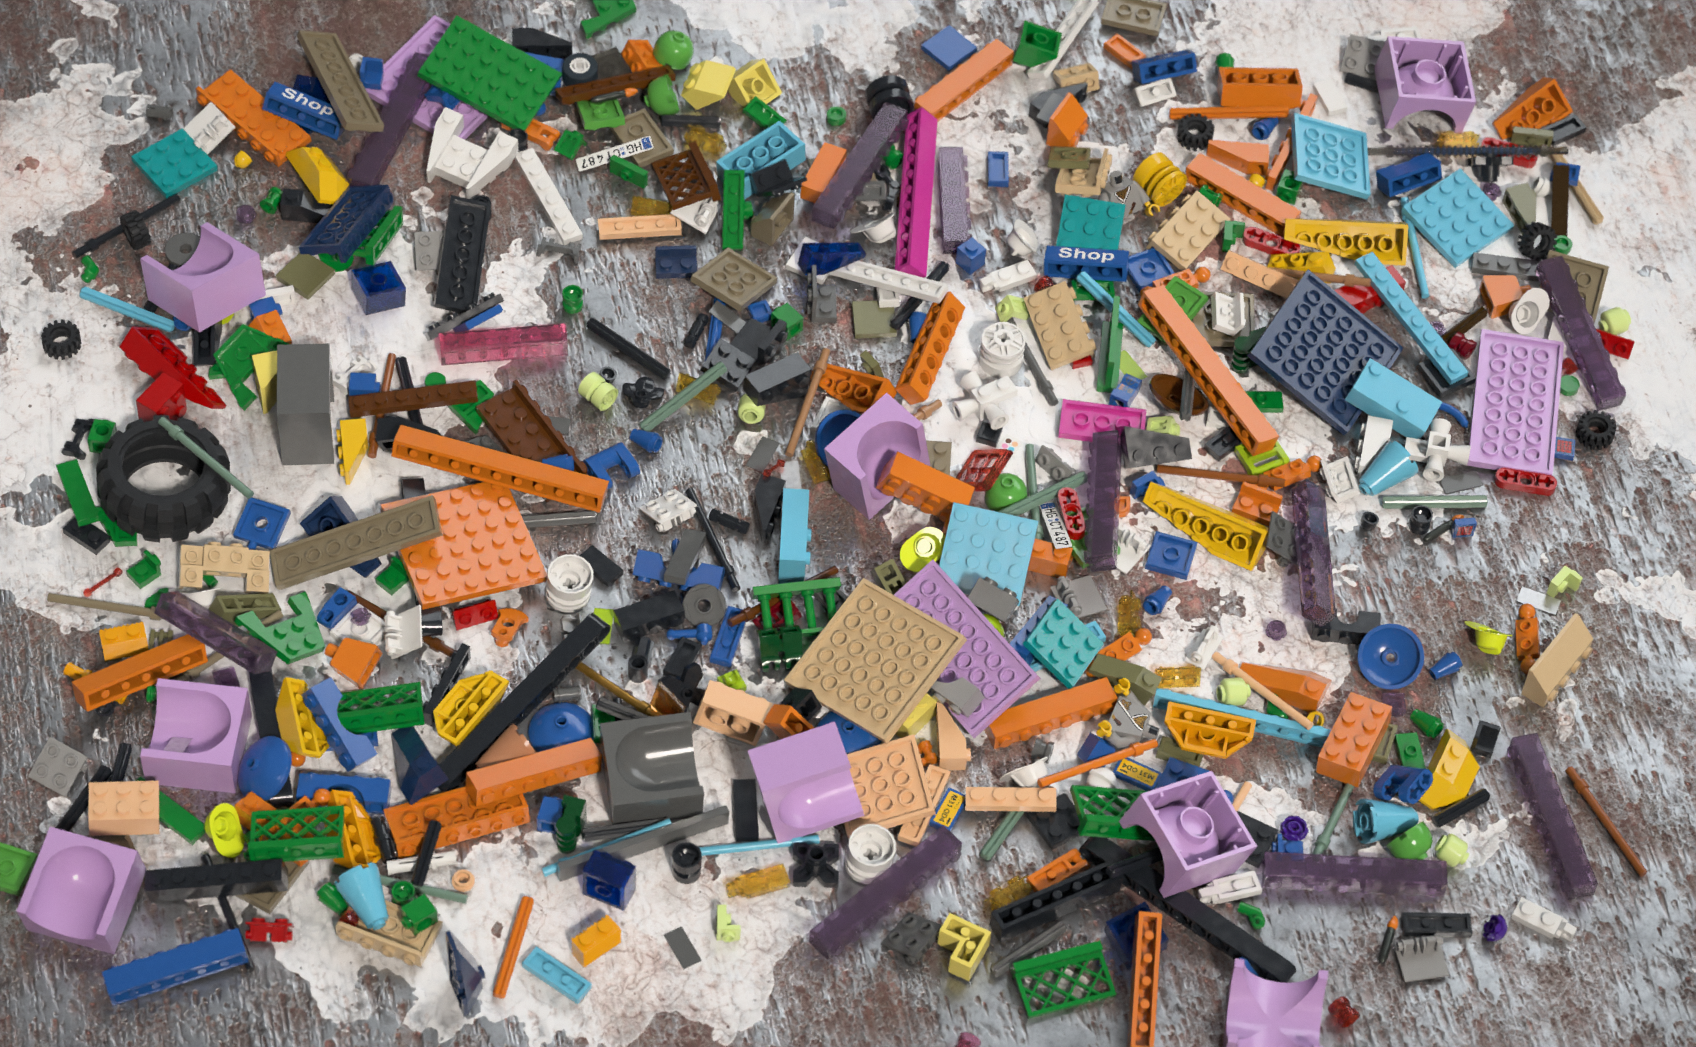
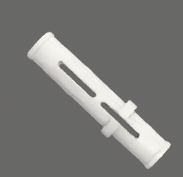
(408, 864)

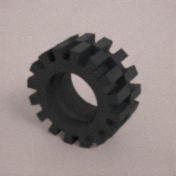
(1195, 123)
(135, 230)
(1529, 236)
(61, 330)
(1596, 420)

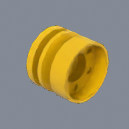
(1160, 179)

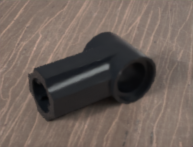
(640, 659)

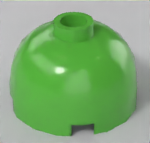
(674, 49)
(661, 96)
(1005, 492)
(1412, 843)

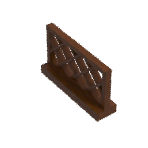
(699, 172)

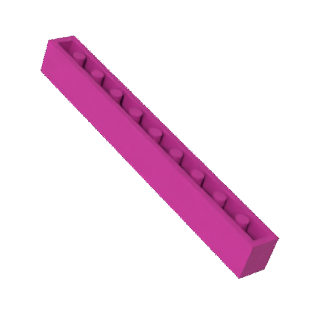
(916, 193)

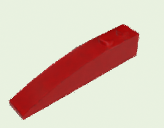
(158, 354)

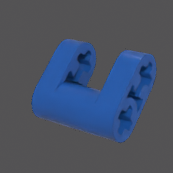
(610, 457)
(1407, 781)

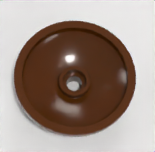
(1168, 392)

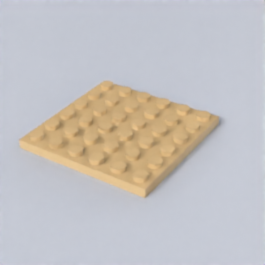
(876, 660)

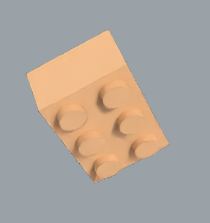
(732, 712)
(123, 808)

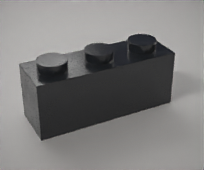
(649, 616)

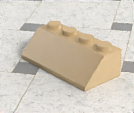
(1558, 662)

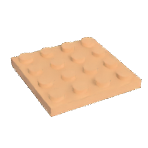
(890, 784)

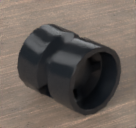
(686, 863)

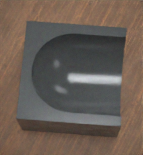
(304, 403)
(650, 768)

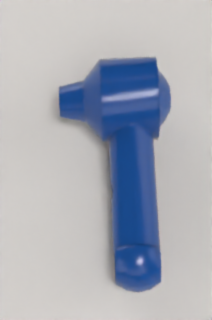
(702, 633)

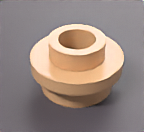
(463, 875)

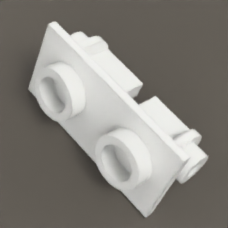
(1204, 647)

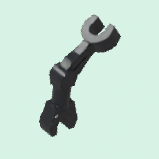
(893, 186)

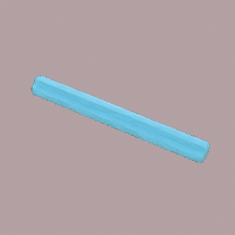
(1107, 301)
(127, 309)

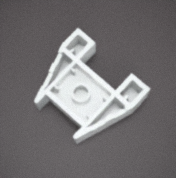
(464, 161)

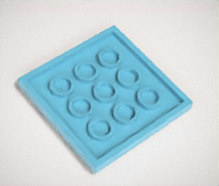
(1330, 156)
(1457, 218)
(987, 545)

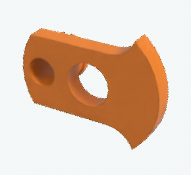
(505, 634)

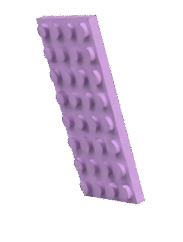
(1515, 402)
(983, 659)

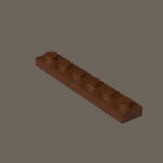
(586, 91)
(413, 399)

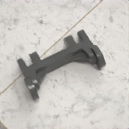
(570, 250)

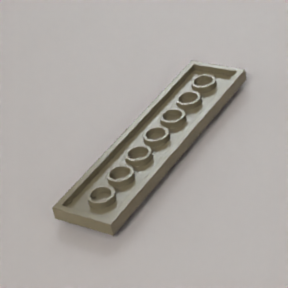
(340, 81)
(356, 542)

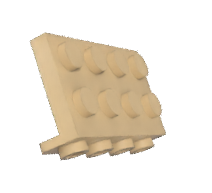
(1085, 181)
(1188, 230)
(1060, 325)
(393, 938)

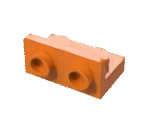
(639, 55)
(1256, 503)

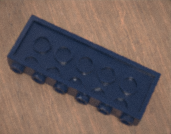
(348, 221)

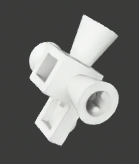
(985, 399)
(1437, 450)

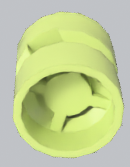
(598, 391)

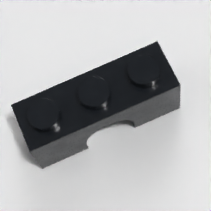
(1346, 633)

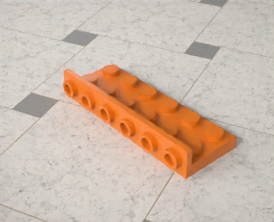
(243, 108)
(457, 815)

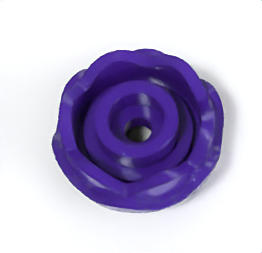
(1296, 823)
(1495, 928)

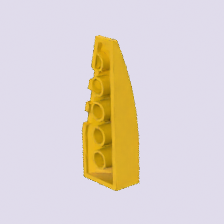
(1352, 238)
(1213, 527)

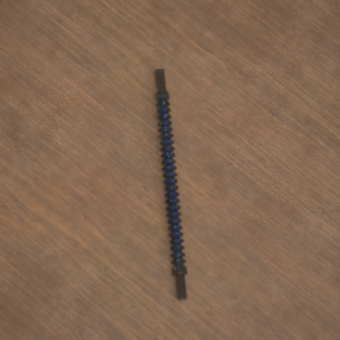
(1543, 150)

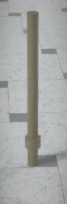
(103, 605)
(195, 672)

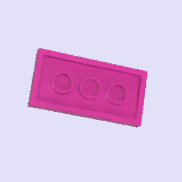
(1083, 419)

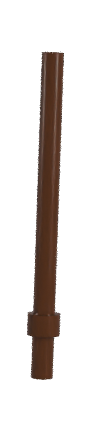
(749, 613)
(434, 643)

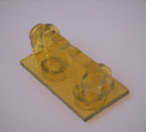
(1450, 138)
(712, 141)
(649, 207)
(707, 395)
(816, 468)
(1130, 607)
(1179, 676)
(1016, 888)

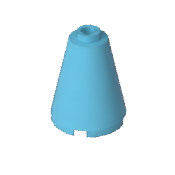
(1387, 469)
(1382, 820)
(364, 894)

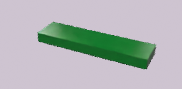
(733, 210)
(77, 493)
(179, 819)

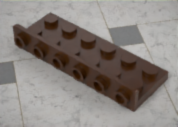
(524, 428)

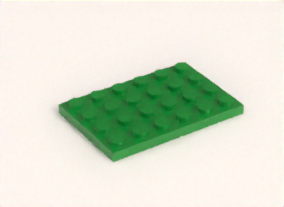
(489, 74)

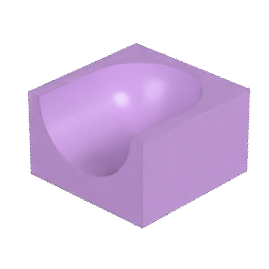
(1424, 76)
(210, 284)
(866, 446)
(216, 722)
(806, 782)
(1194, 830)
(81, 890)

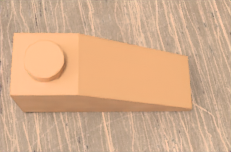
(950, 742)

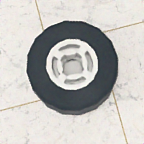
(579, 69)

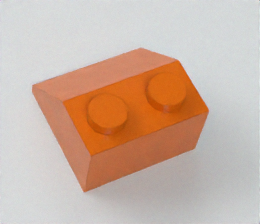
(1067, 123)
(271, 325)

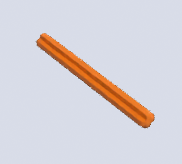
(1231, 112)

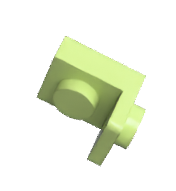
(1011, 307)
(1163, 424)
(1564, 579)
(724, 929)

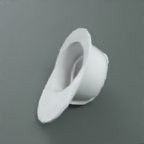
(878, 230)
(1022, 239)
(1529, 310)
(203, 597)
(1028, 775)
(1104, 778)

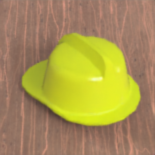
(922, 548)
(1487, 638)
(225, 830)

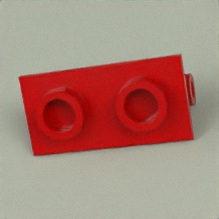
(1616, 345)
(475, 614)
(278, 930)

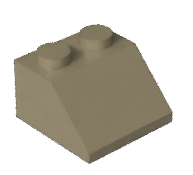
(773, 218)

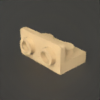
(1078, 75)

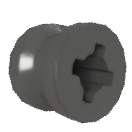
(1042, 749)

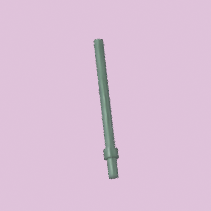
(178, 434)
(1032, 482)
(1323, 840)
(427, 890)

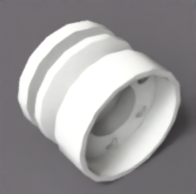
(1002, 349)
(569, 583)
(869, 853)

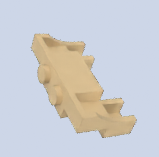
(226, 562)

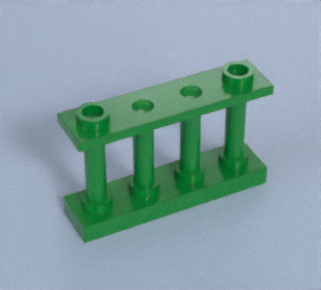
(806, 590)

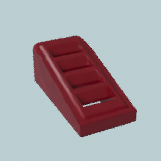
(774, 610)

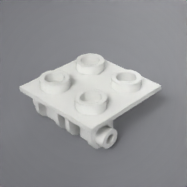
(209, 128)
(697, 214)
(669, 510)
(1131, 549)
(403, 632)

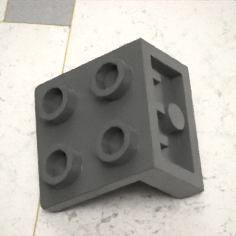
(822, 300)

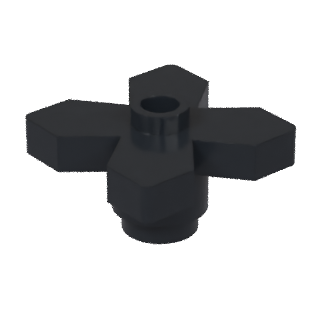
(1489, 165)
(686, 686)
(815, 863)

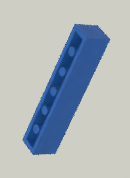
(175, 966)

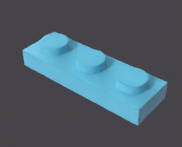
(557, 975)

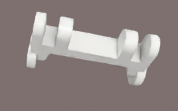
(341, 381)

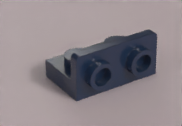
(675, 261)

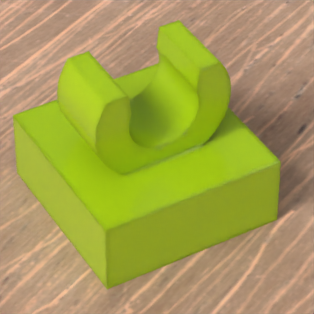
(732, 680)

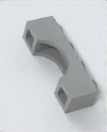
(959, 694)

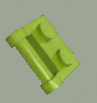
(1248, 460)

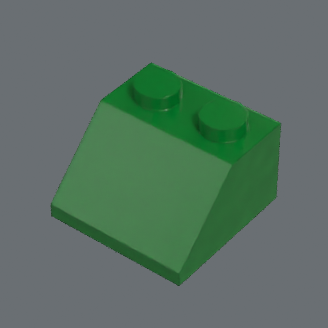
(1036, 45)

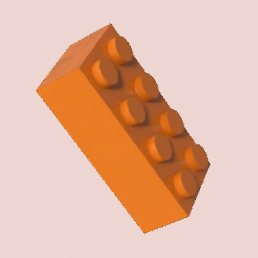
(1259, 87)
(923, 486)
(1354, 739)

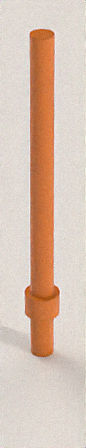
(1135, 749)

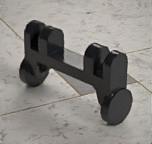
(72, 448)

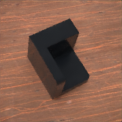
(1485, 739)

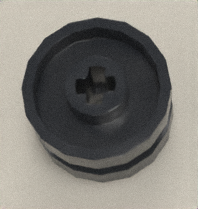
(891, 90)

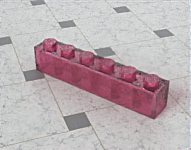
(503, 344)

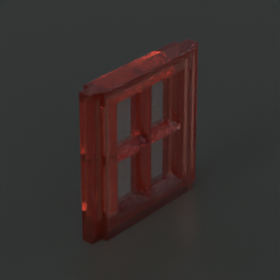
(984, 468)

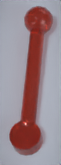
(780, 463)
(88, 592)

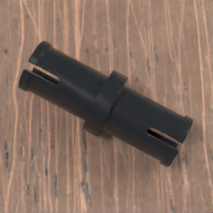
(383, 839)

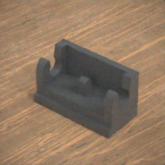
(873, 192)

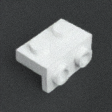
(1227, 313)
(1340, 479)

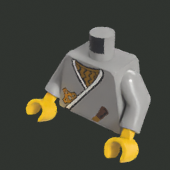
(1127, 192)
(1128, 720)

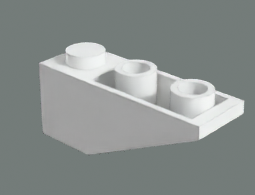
(1376, 435)

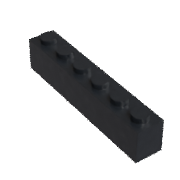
(216, 880)
(1053, 902)

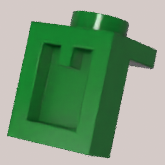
(570, 144)
(1231, 231)
(145, 570)
(393, 577)

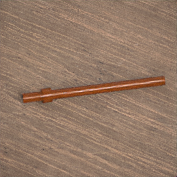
(385, 387)
(1262, 480)
(1581, 787)

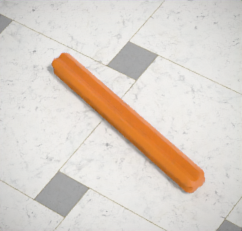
(513, 947)

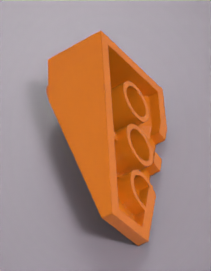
(1535, 108)
(854, 388)
(1295, 687)

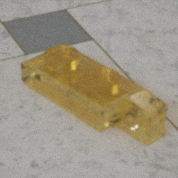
(759, 882)

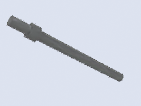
(1044, 384)

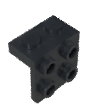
(760, 340)

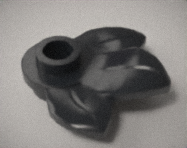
(642, 392)

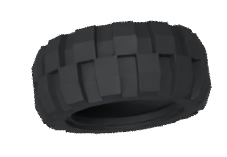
(159, 515)

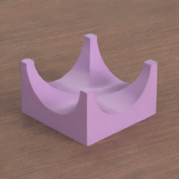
(1273, 1012)

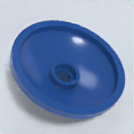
(831, 428)
(1392, 640)
(546, 732)
(853, 739)
(265, 767)

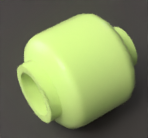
(1615, 321)
(749, 412)
(1233, 691)
(1452, 850)

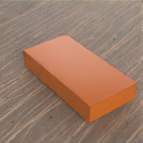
(1123, 50)

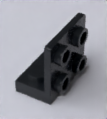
(774, 180)

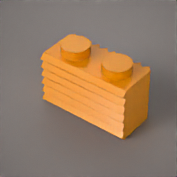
(123, 641)
(596, 940)

